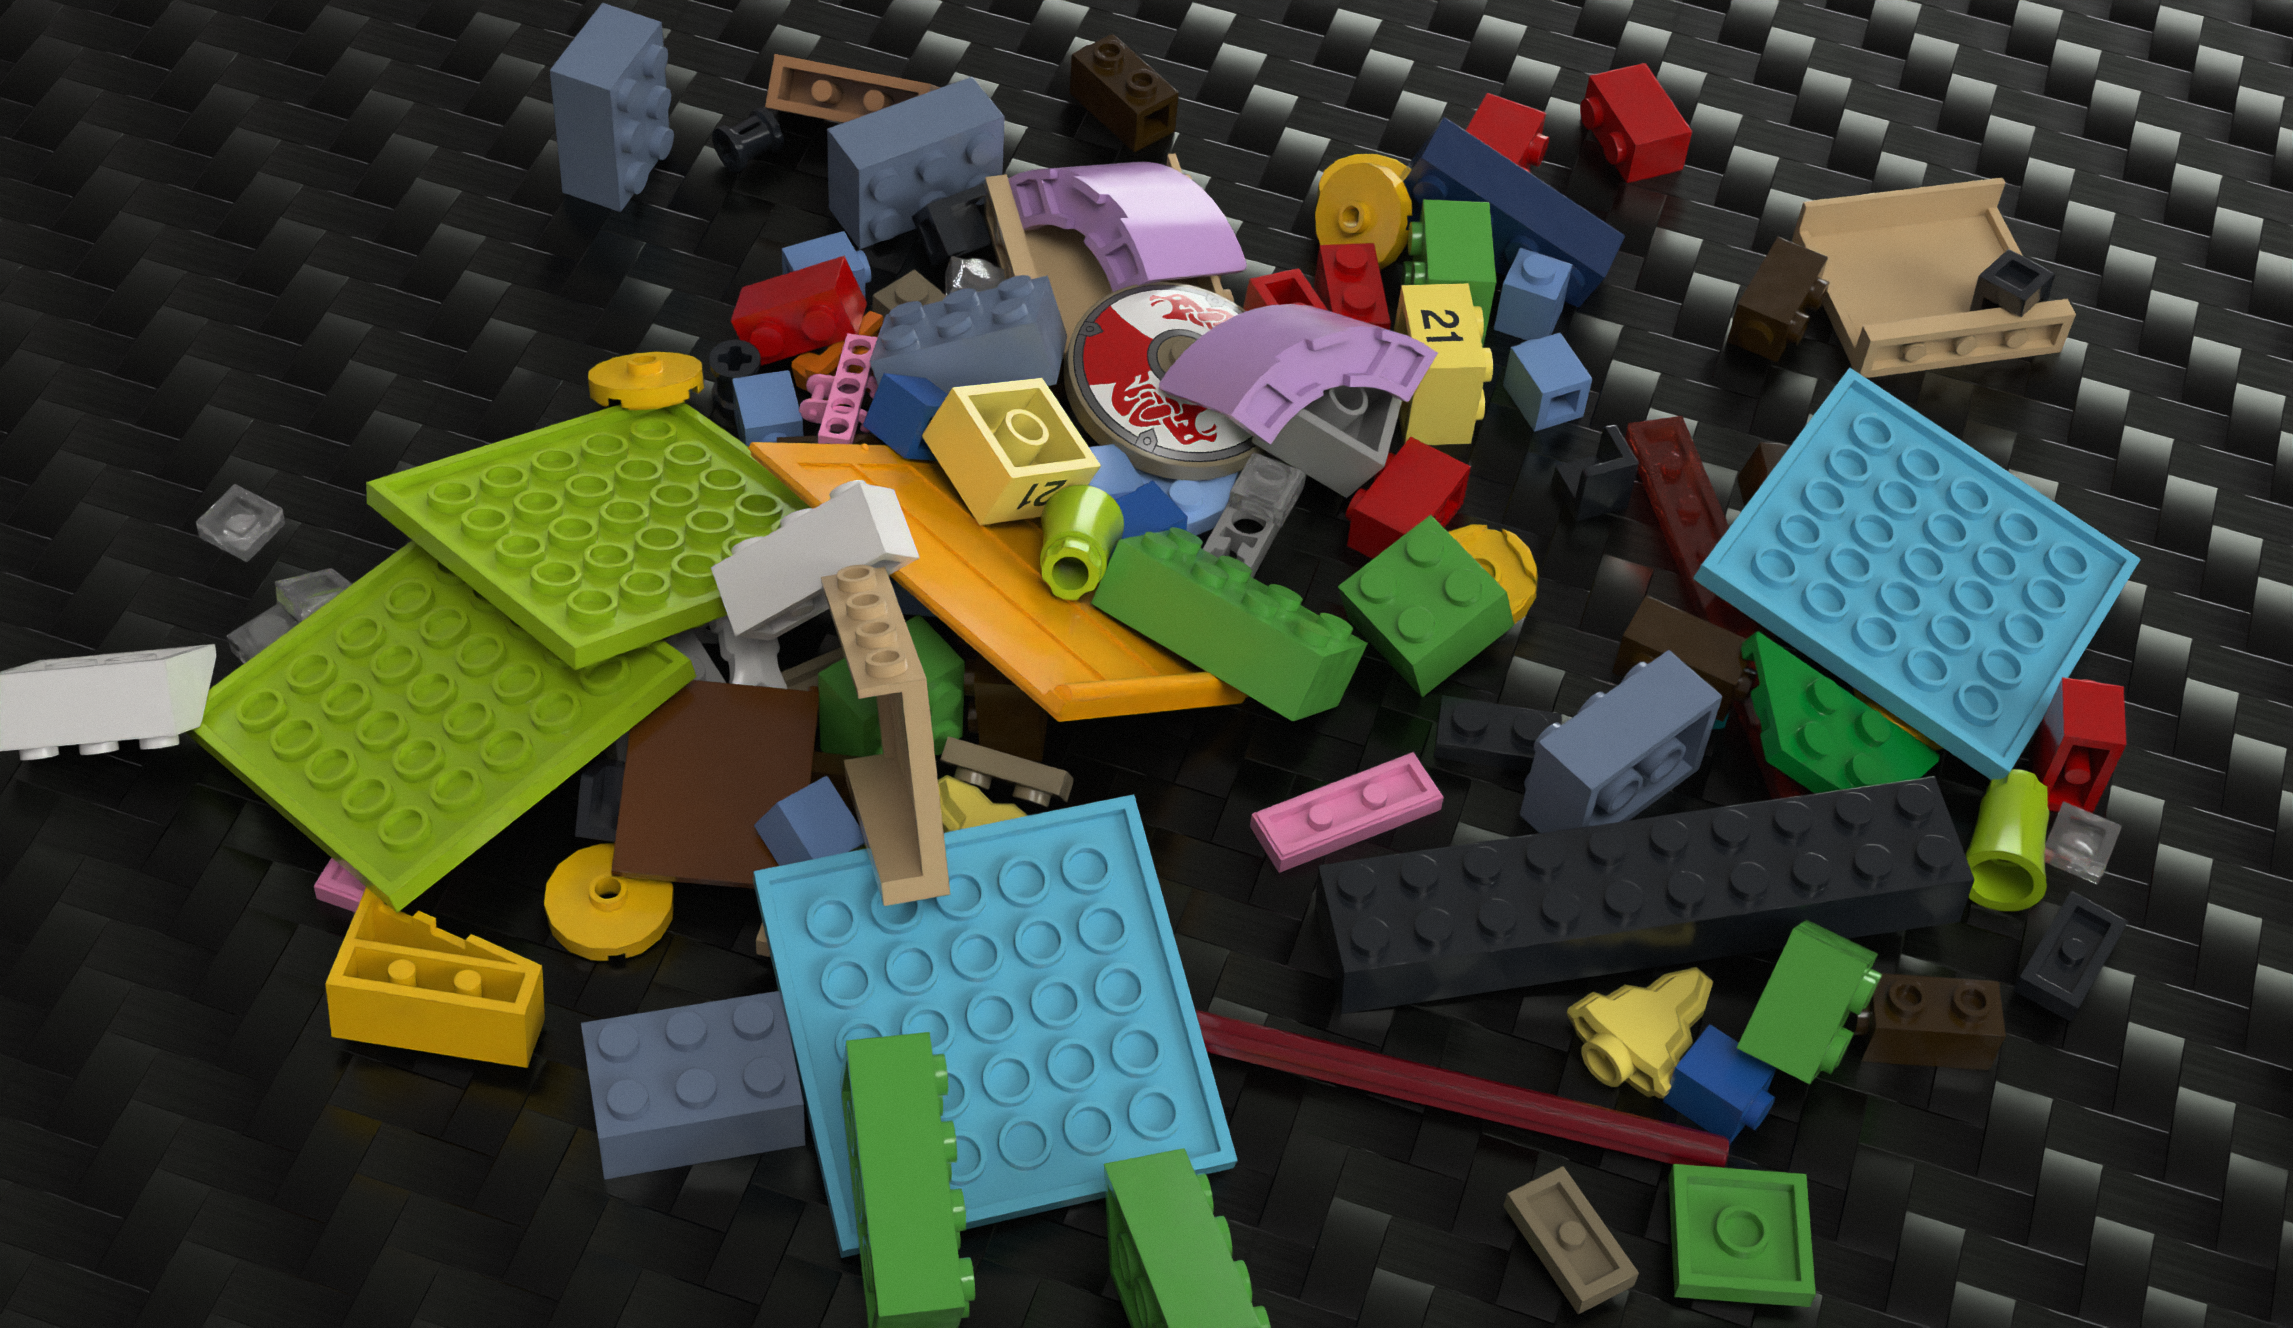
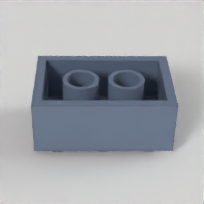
(611, 107)
(911, 156)
(975, 336)
(1621, 748)
(693, 1084)

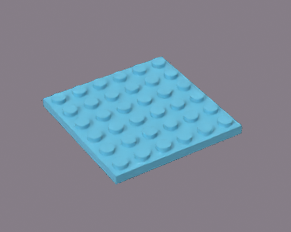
(1920, 573)
(1037, 983)

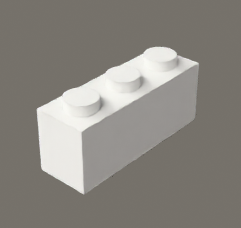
(777, 578)

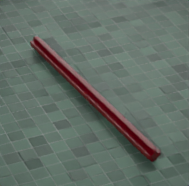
(1461, 1093)

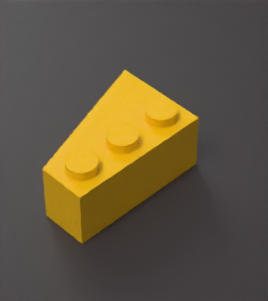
(432, 991)

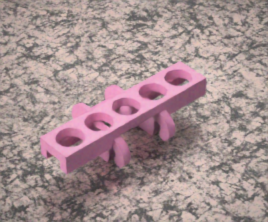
(841, 389)

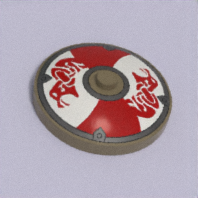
(1115, 377)

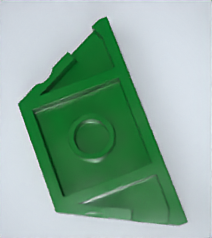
(1823, 731)

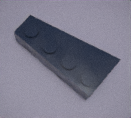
(1522, 207)

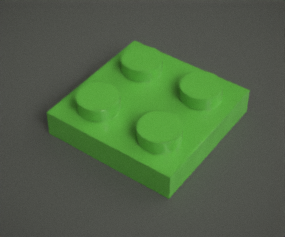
(1741, 1235)

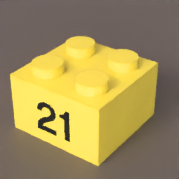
(1451, 390)
(1008, 448)

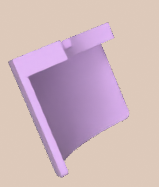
(1135, 218)
(1283, 358)

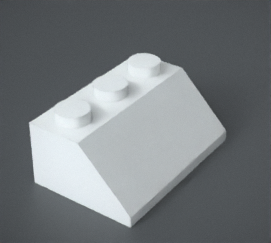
(104, 700)

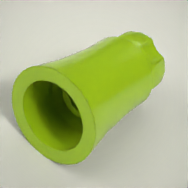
(1079, 535)
(2010, 843)

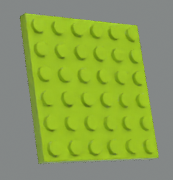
(593, 524)
(419, 721)

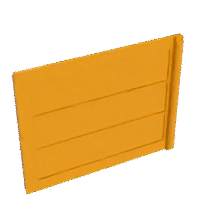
(993, 592)

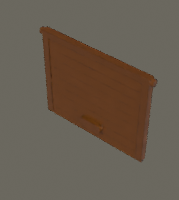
(704, 777)

